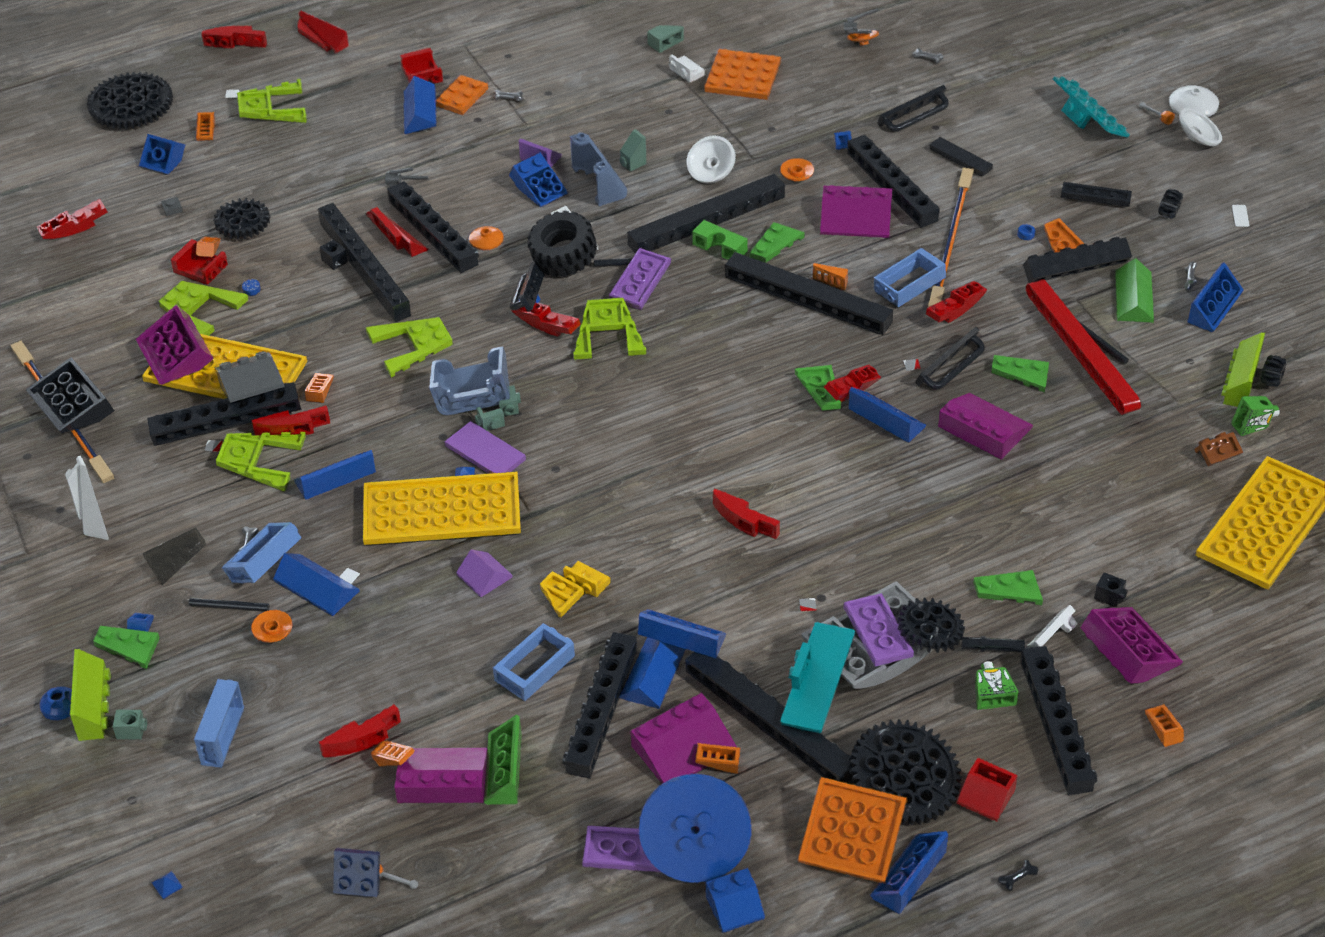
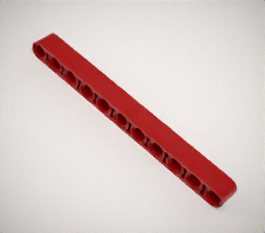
(1083, 347)

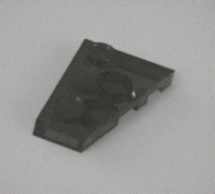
(174, 554)

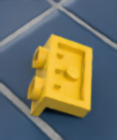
(587, 577)

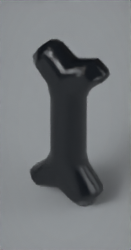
(1009, 880)

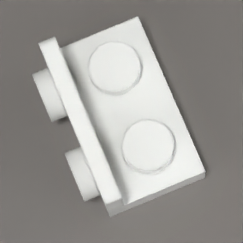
(685, 68)

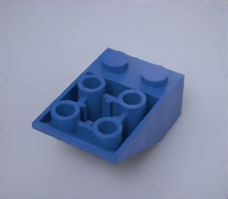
(537, 180)

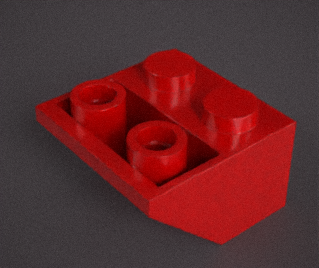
(987, 789)

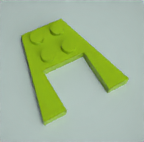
(258, 103)
(192, 296)
(607, 315)
(425, 334)
(242, 451)

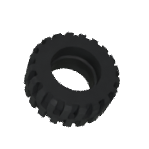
(558, 228)

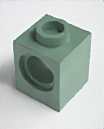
(129, 724)

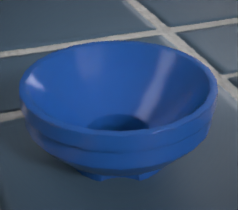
(59, 708)

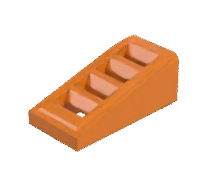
(205, 117)
(207, 246)
(835, 276)
(316, 390)
(1165, 726)
(391, 753)
(722, 764)

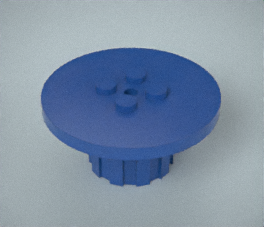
(695, 828)

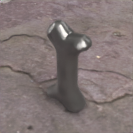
(920, 54)
(505, 95)
(1190, 275)
(249, 533)

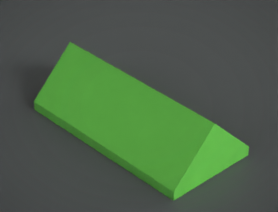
(1134, 293)
(503, 763)

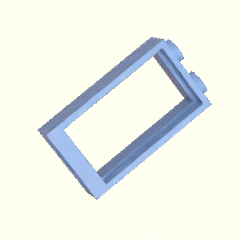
(921, 258)
(261, 552)
(519, 686)
(219, 723)

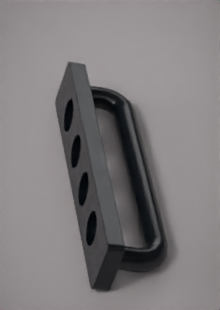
(887, 117)
(527, 288)
(949, 354)

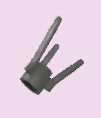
(852, 28)
(393, 178)

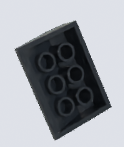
(70, 398)

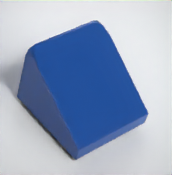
(140, 622)

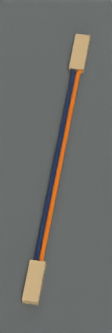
(964, 185)
(95, 461)

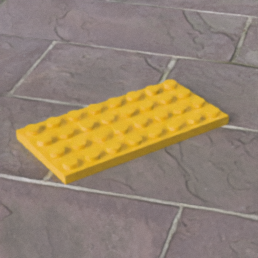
(223, 350)
(441, 508)
(1265, 523)

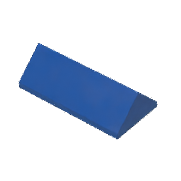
(419, 105)
(1215, 299)
(884, 414)
(336, 475)
(314, 583)
(680, 633)
(652, 673)
(911, 870)

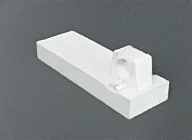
(1062, 620)

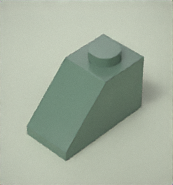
(664, 37)
(633, 151)

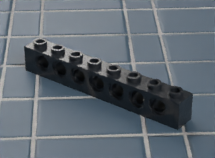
(888, 175)
(433, 227)
(221, 415)
(600, 706)
(1057, 720)

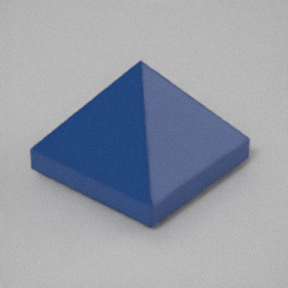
(841, 139)
(461, 471)
(167, 885)

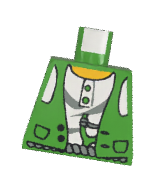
(1253, 414)
(994, 687)

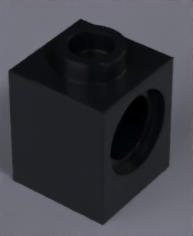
(333, 254)
(1110, 589)

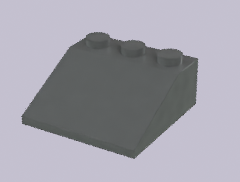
(249, 376)

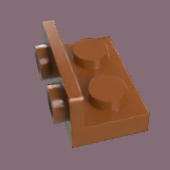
(1219, 449)

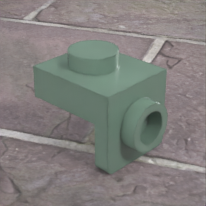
(510, 405)
(490, 420)

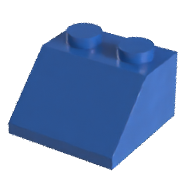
(161, 154)
(734, 900)

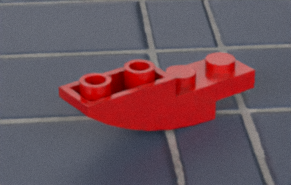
(234, 35)
(67, 225)
(958, 303)
(547, 321)
(858, 378)
(294, 423)
(738, 514)
(356, 737)

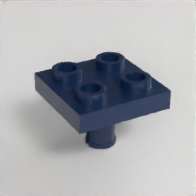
(356, 872)

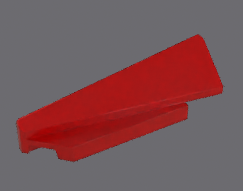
(322, 33)
(395, 234)

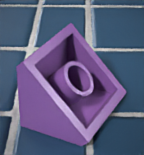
(529, 149)
(482, 572)

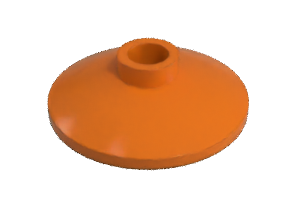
(863, 39)
(797, 169)
(486, 238)
(271, 626)

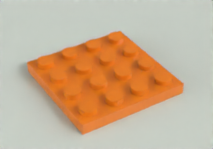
(743, 74)
(852, 830)

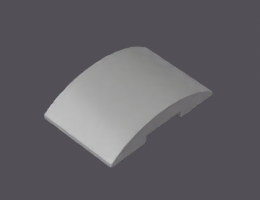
(859, 668)

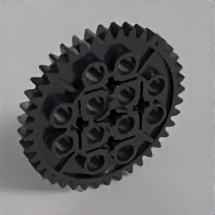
(130, 100)
(921, 745)

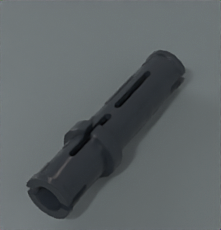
(992, 644)

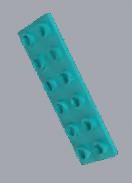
(1082, 107)
(816, 676)

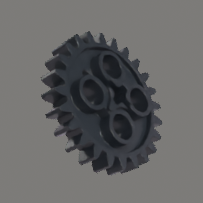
(241, 218)
(930, 625)

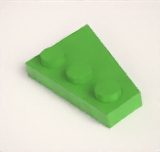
(775, 240)
(1025, 370)
(814, 381)
(1016, 585)
(129, 643)

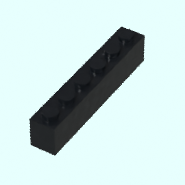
(1077, 260)

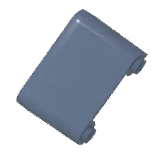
(589, 158)
(470, 386)

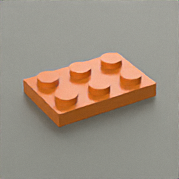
(461, 94)

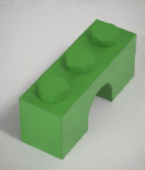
(709, 235)

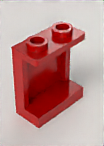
(421, 65)
(197, 267)

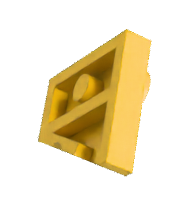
(561, 592)

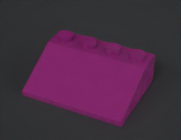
(856, 211)
(174, 346)
(983, 424)
(1129, 643)
(672, 738)
(442, 776)

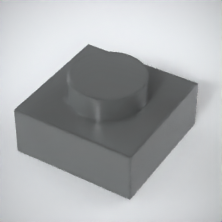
(171, 206)

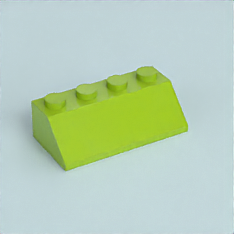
(1242, 370)
(89, 696)

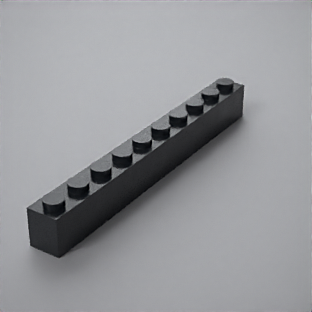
(714, 210)
(365, 263)
(809, 293)
(766, 713)

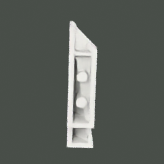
(85, 500)

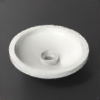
(1195, 98)
(1199, 127)
(706, 153)

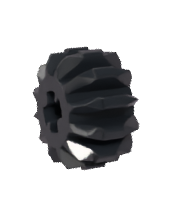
(1170, 203)
(1273, 371)

